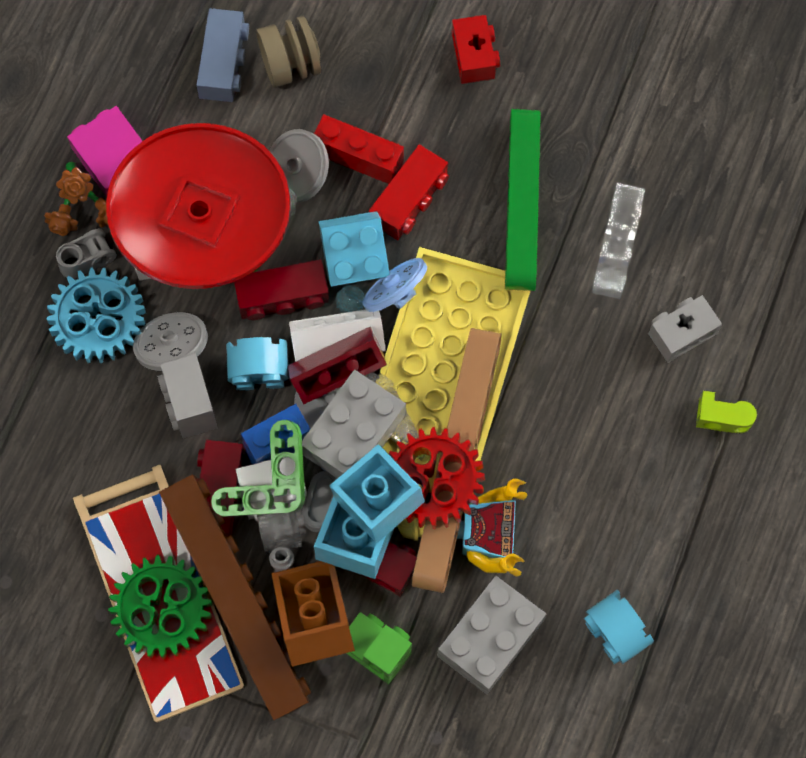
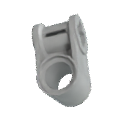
(86, 252)

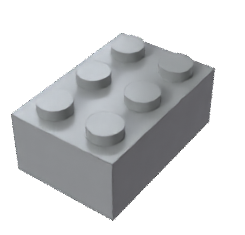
(353, 425)
(491, 634)

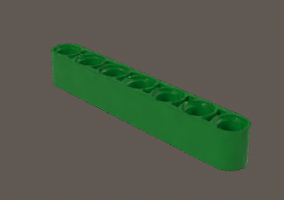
(522, 200)

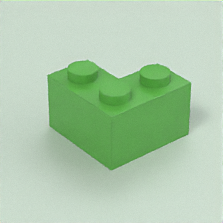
(379, 648)

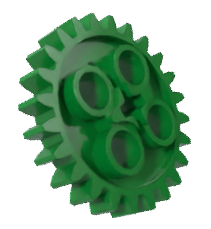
(132, 602)

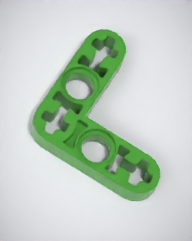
(280, 482)

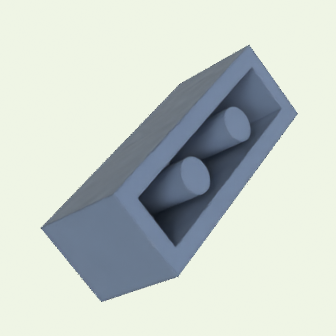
(222, 55)

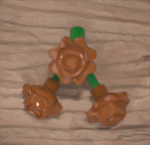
(74, 186)

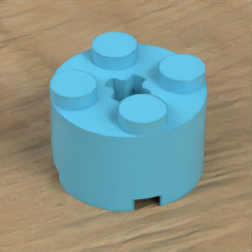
(257, 362)
(619, 628)

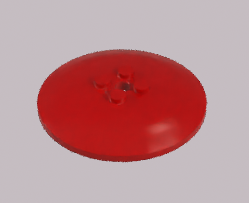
(191, 168)

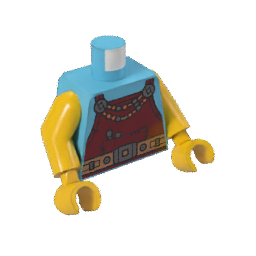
(490, 530)

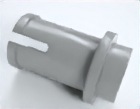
(281, 559)

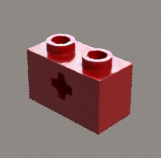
(472, 63)

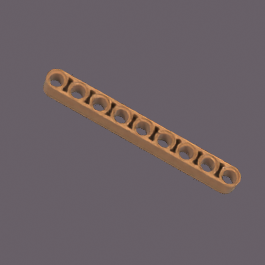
(467, 419)

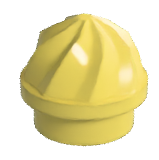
(411, 530)

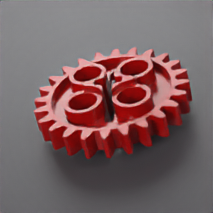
(460, 483)

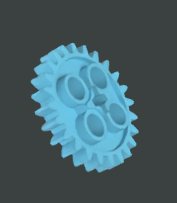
(102, 290)

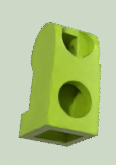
(724, 415)

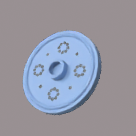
(396, 287)

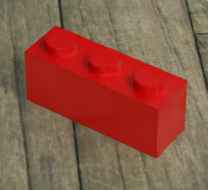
(360, 149)
(410, 191)

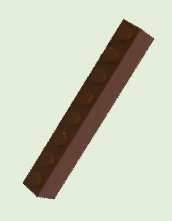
(234, 596)

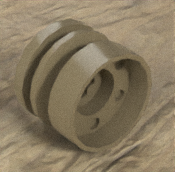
(288, 51)

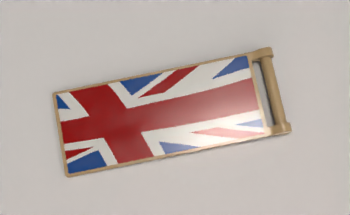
(126, 537)

